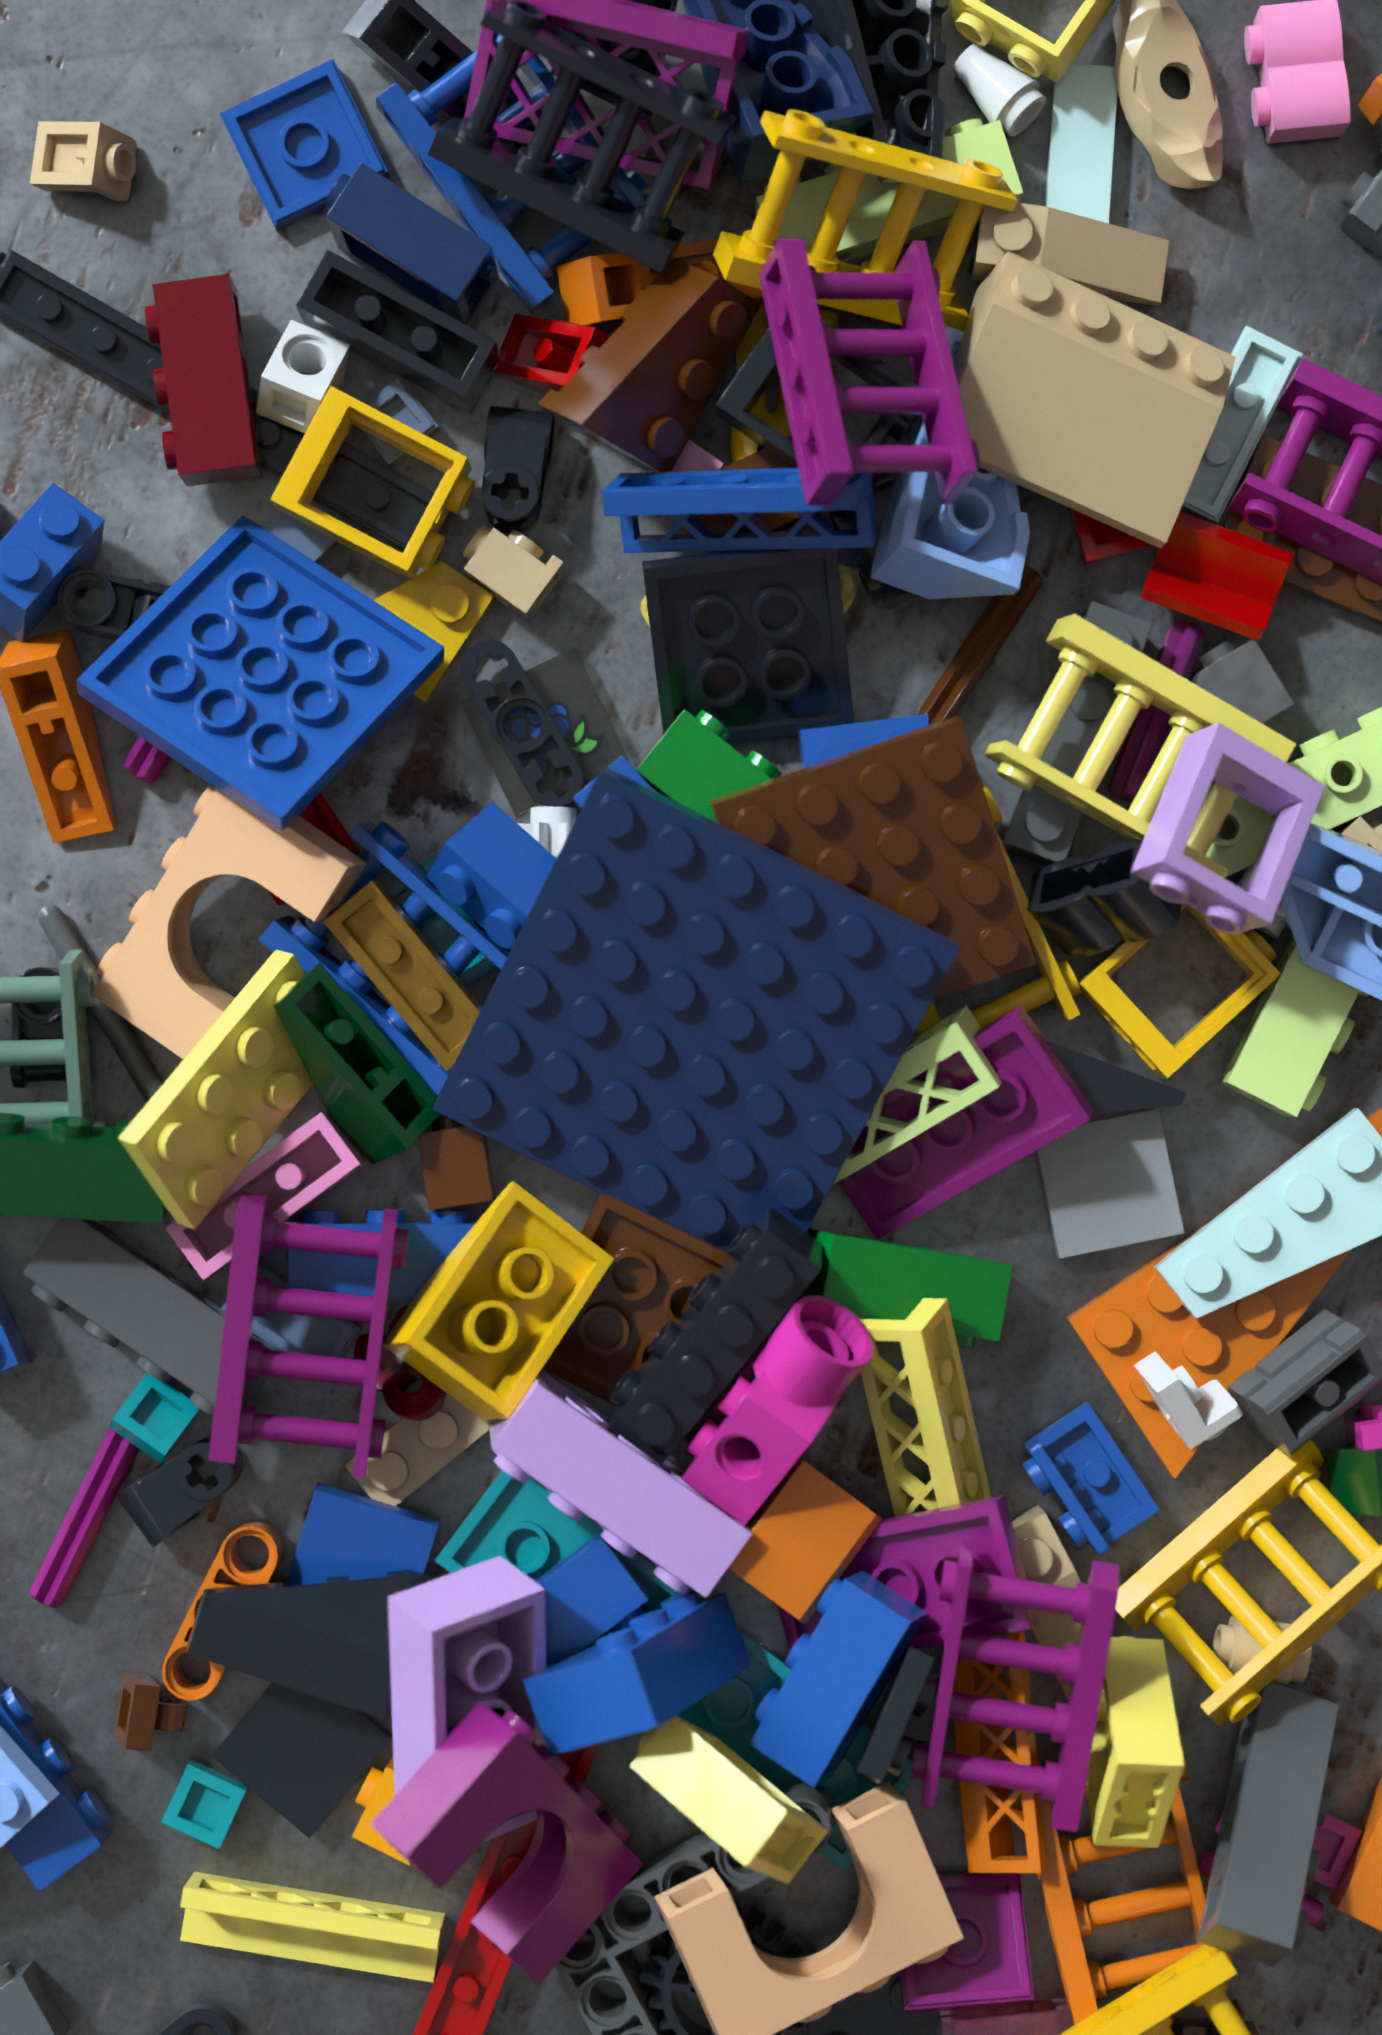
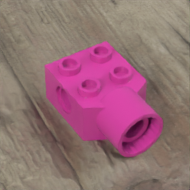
(777, 1405)

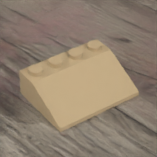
(1087, 398)

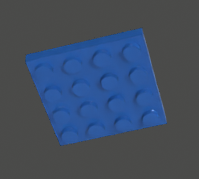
(261, 672)

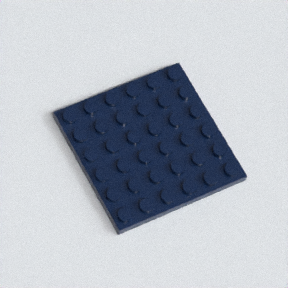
(692, 1018)

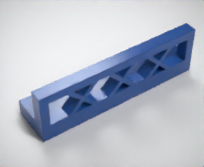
(736, 493)

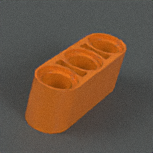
(225, 1571)

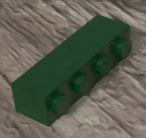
(72, 1172)

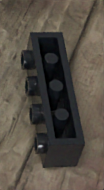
(715, 1335)

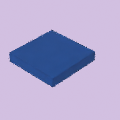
(301, 142)
(359, 1539)

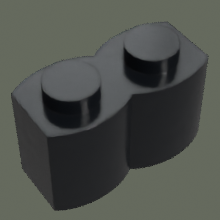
(1099, 902)

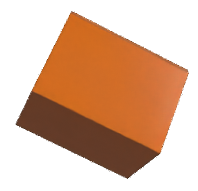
(803, 1540)

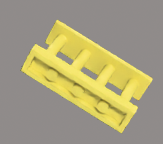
(1138, 684)

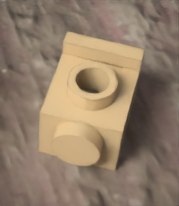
(512, 570)

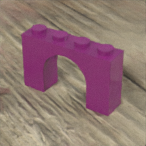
(475, 1785)

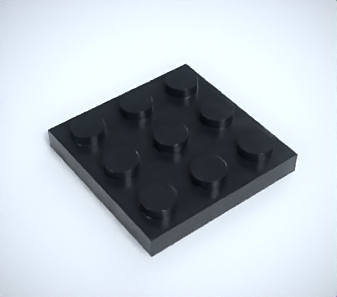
(750, 640)

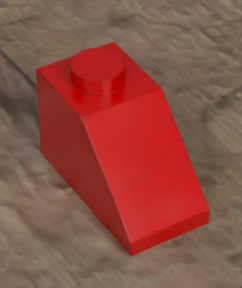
(544, 352)

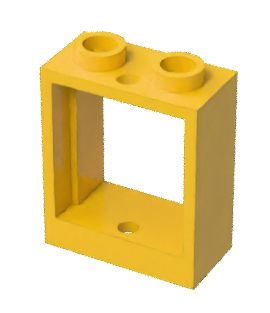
(319, 449)
(1162, 1058)

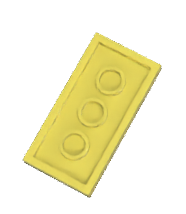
(222, 1099)

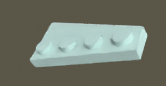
(1288, 1222)

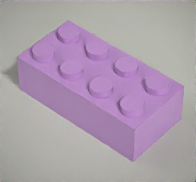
(624, 1490)
(460, 1645)

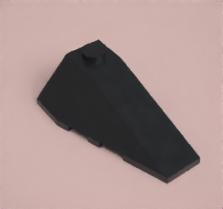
(898, 63)
(307, 1637)

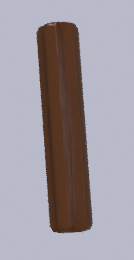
(979, 649)

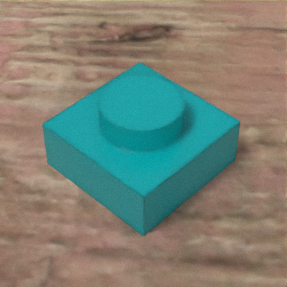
(154, 1417)
(204, 1804)

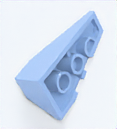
(954, 547)

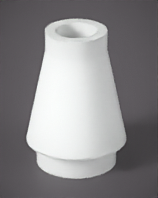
(999, 89)

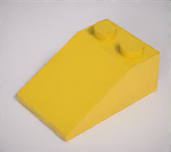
(499, 1304)

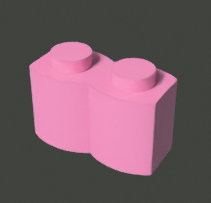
(1299, 71)

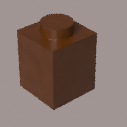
(455, 1165)

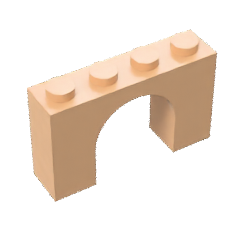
(154, 972)
(896, 1923)

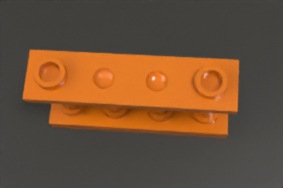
(1075, 1919)

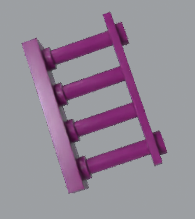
(817, 401)
(1350, 412)
(254, 1296)
(1078, 1664)

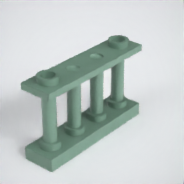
(75, 991)

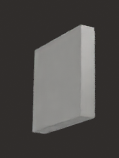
(1109, 1184)

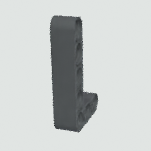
(619, 1930)

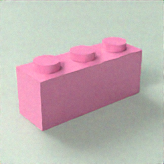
(292, 1177)

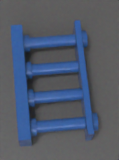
(493, 217)
(307, 939)

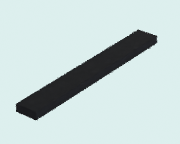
(123, 354)

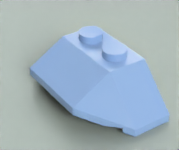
(1337, 908)

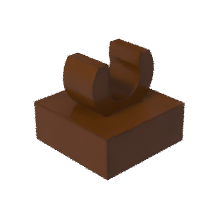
(143, 1710)

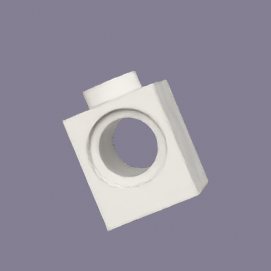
(296, 397)

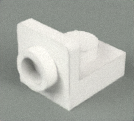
(1189, 1410)

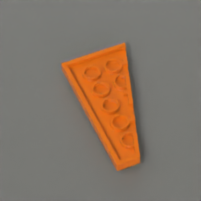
(1147, 1317)

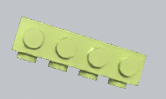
(1352, 787)

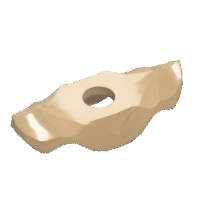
(1178, 134)

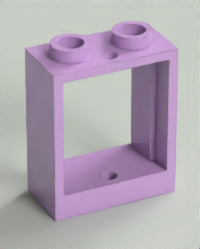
(1256, 776)

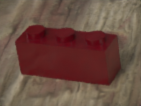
(204, 380)

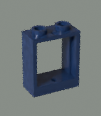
(410, 243)

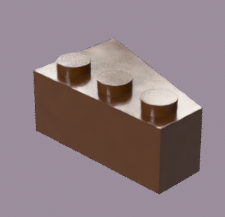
(659, 366)

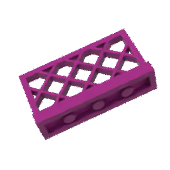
(632, 26)

